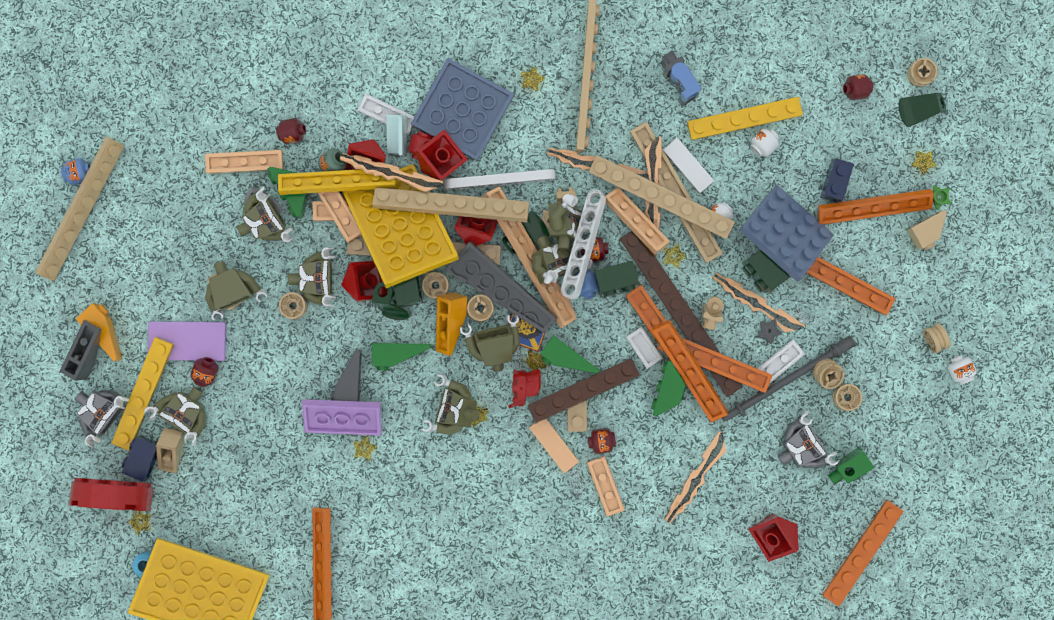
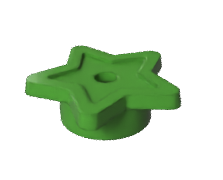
(944, 196)

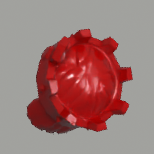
(524, 386)

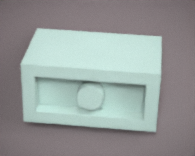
(396, 133)

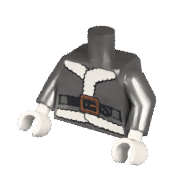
(98, 413)
(804, 446)

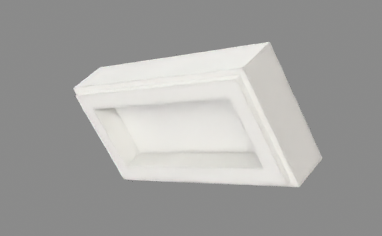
(644, 347)

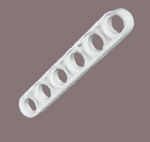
(499, 179)
(587, 244)

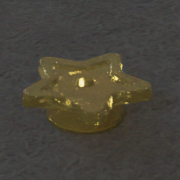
(532, 74)
(919, 161)
(670, 260)
(534, 360)
(482, 417)
(369, 448)
(135, 522)

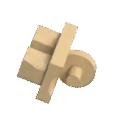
(712, 312)

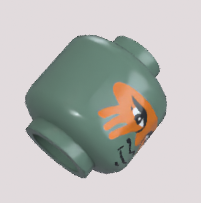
(331, 161)

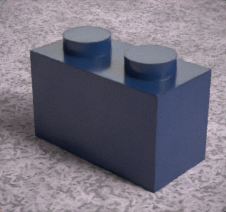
(836, 180)
(140, 459)

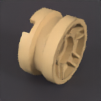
(916, 77)
(428, 282)
(290, 298)
(480, 300)
(937, 338)
(826, 367)
(854, 393)

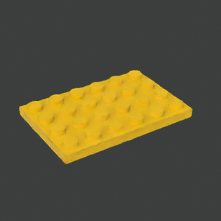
(400, 241)
(195, 586)

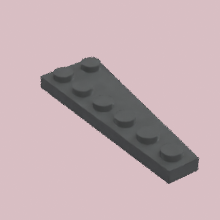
(490, 279)

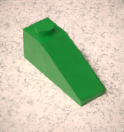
(391, 354)
(563, 356)

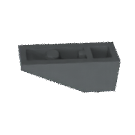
(82, 352)
(349, 383)

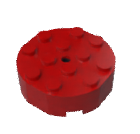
(111, 494)

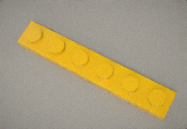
(744, 118)
(330, 182)
(142, 392)

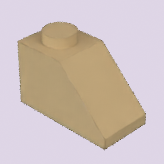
(927, 231)
(169, 450)

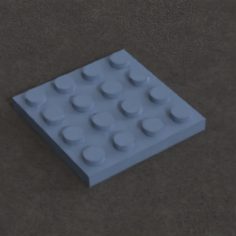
(463, 107)
(786, 233)

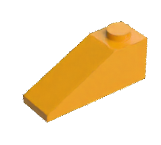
(99, 316)
(450, 317)

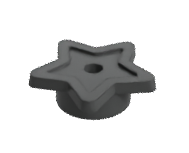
(764, 330)

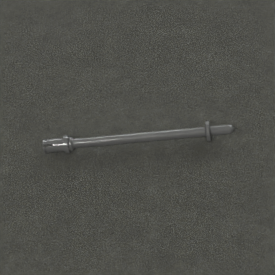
(835, 350)

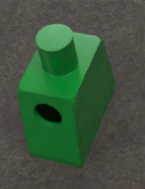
(857, 460)

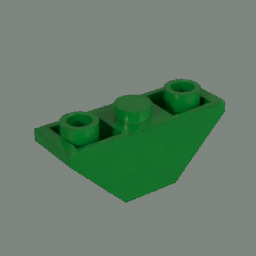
(296, 201)
(670, 389)

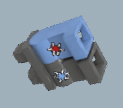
(680, 77)

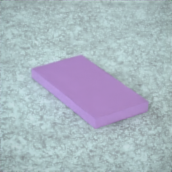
(191, 339)
(342, 417)

